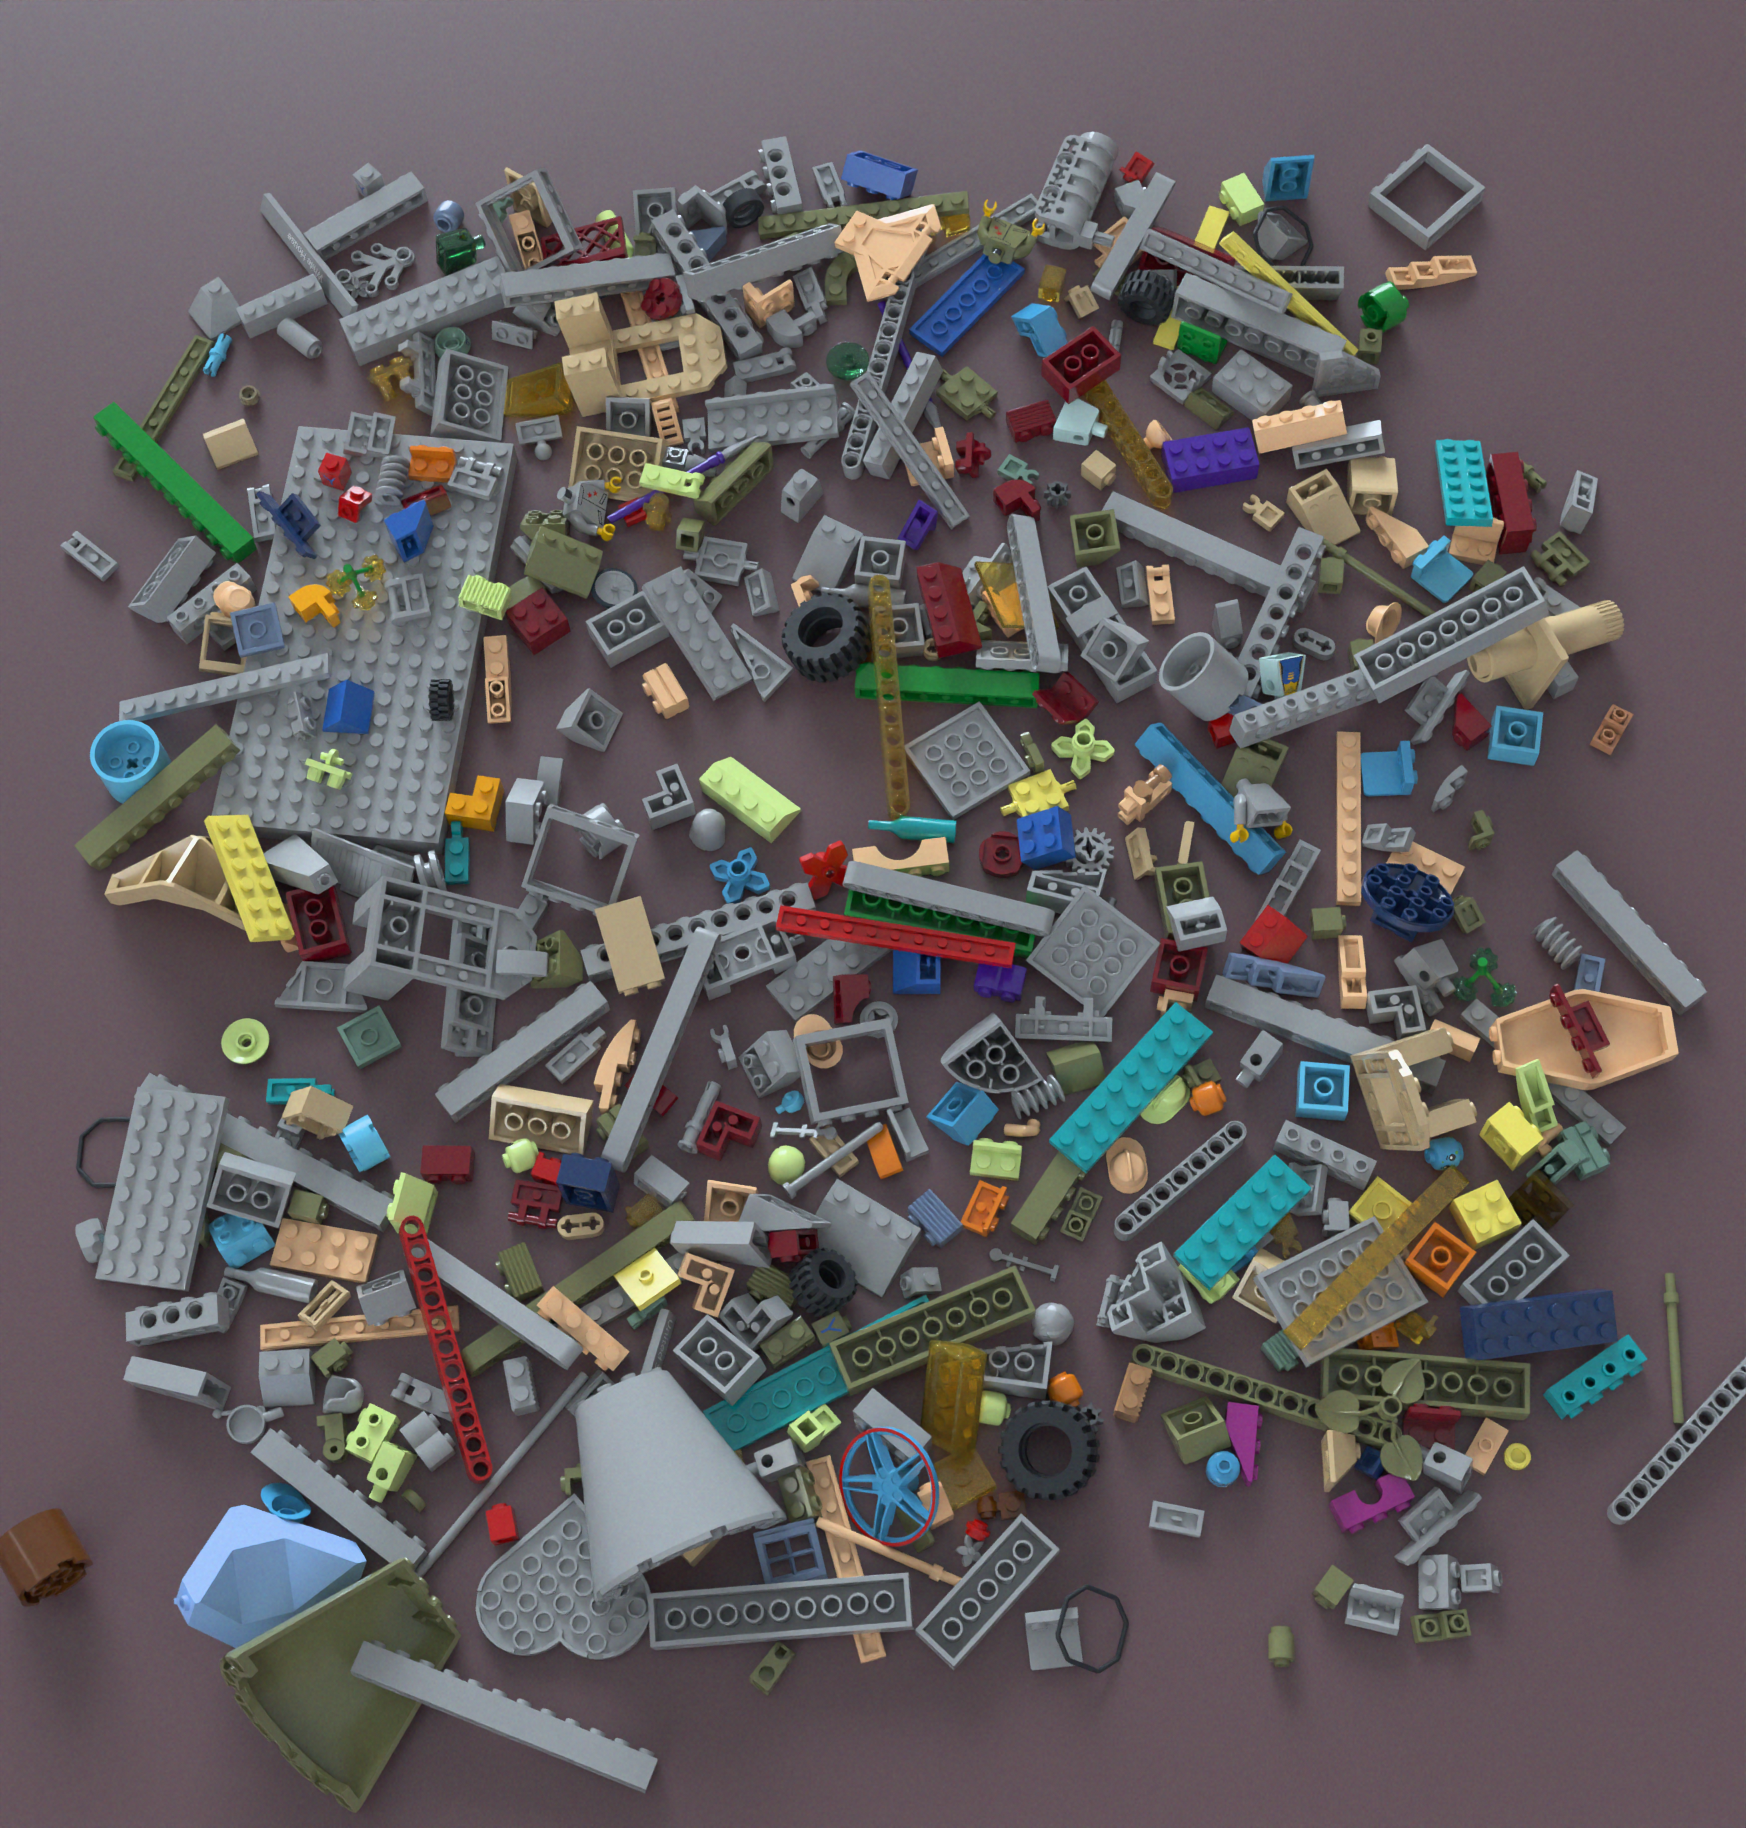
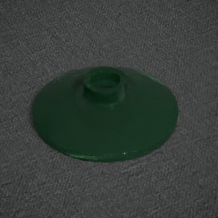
(844, 354)

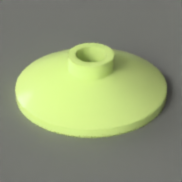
(241, 1032)

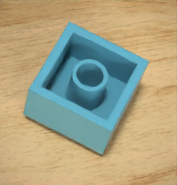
(1515, 735)
(1322, 1091)

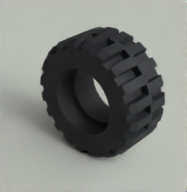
(814, 619)
(1015, 1458)

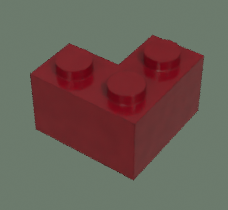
(727, 1124)

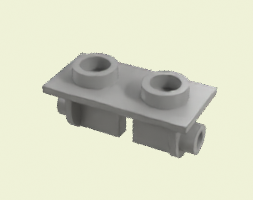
(513, 334)
(300, 708)
(1110, 1297)

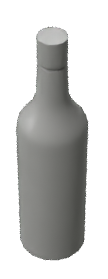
(859, 595)
(277, 1283)

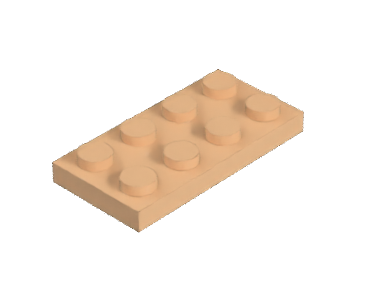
(324, 1251)

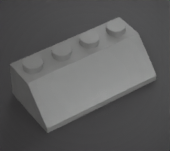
(173, 579)

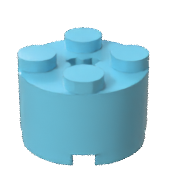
(365, 1143)

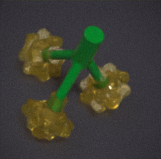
(339, 582)

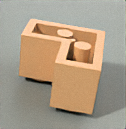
(713, 1282)

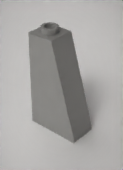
(299, 866)
(723, 1241)
(177, 1382)

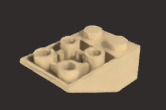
(1323, 508)

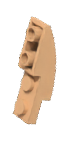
(497, 679)
(616, 1059)

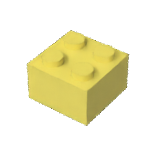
(1511, 1135)
(1485, 1215)

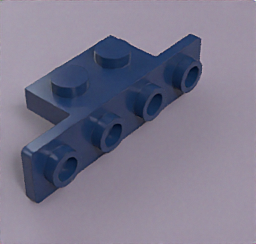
(294, 519)

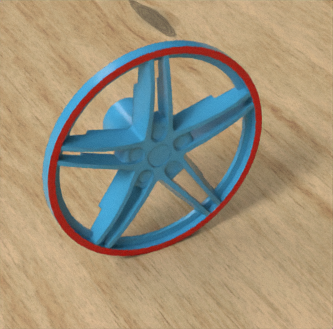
(891, 1486)

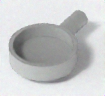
(247, 1423)

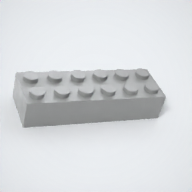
(1074, 593)
(987, 1592)

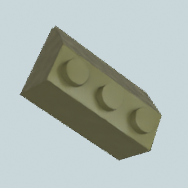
(563, 562)

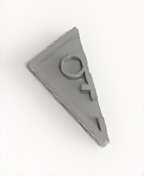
(764, 666)

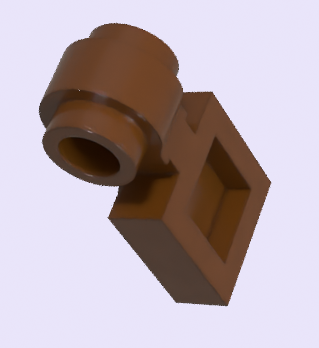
(1010, 1506)

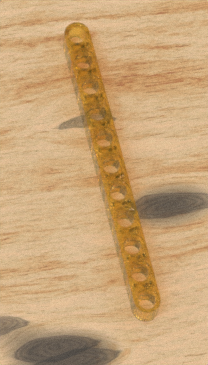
(890, 686)
(1376, 1257)

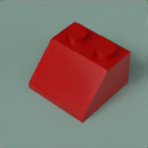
(1273, 937)

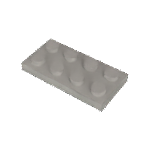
(1012, 656)

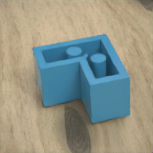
(1042, 327)

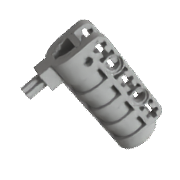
(1075, 192)

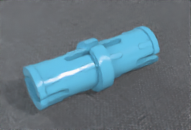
(217, 355)

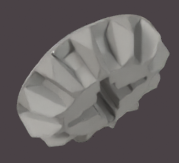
(882, 1010)

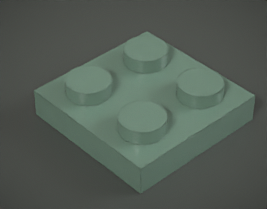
(369, 1037)

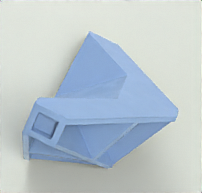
(263, 1573)

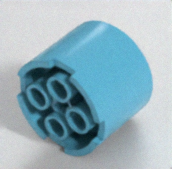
(127, 757)

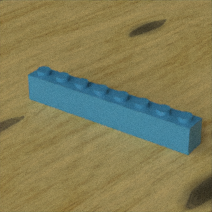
(1207, 797)

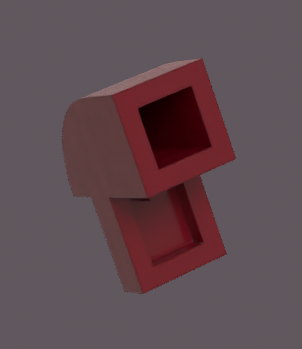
(1017, 495)

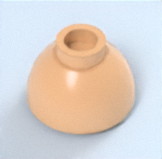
(1156, 435)

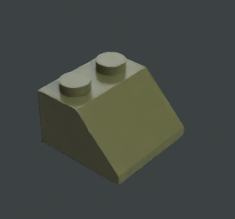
(1094, 537)
(1196, 1430)

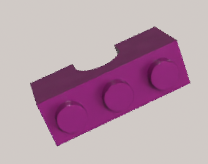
(1353, 1513)

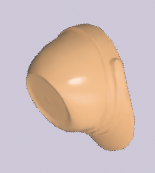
(232, 598)

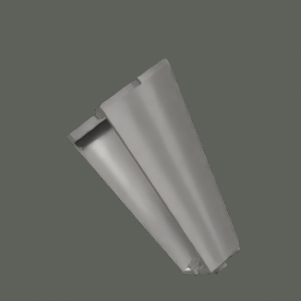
(658, 1480)

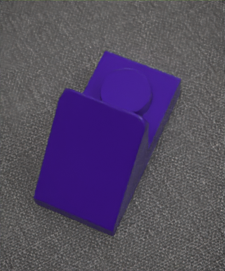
(918, 525)

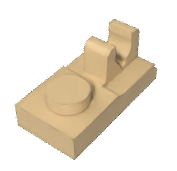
(1139, 853)

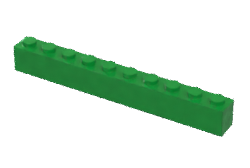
(175, 483)

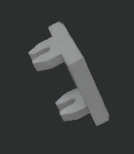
(1164, 365)

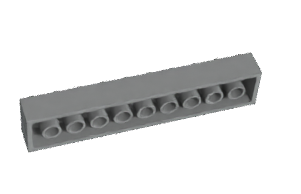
(780, 1611)

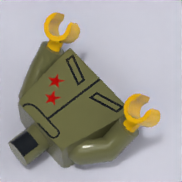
(1005, 240)

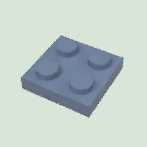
(257, 630)

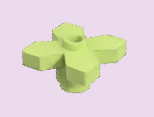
(1082, 749)

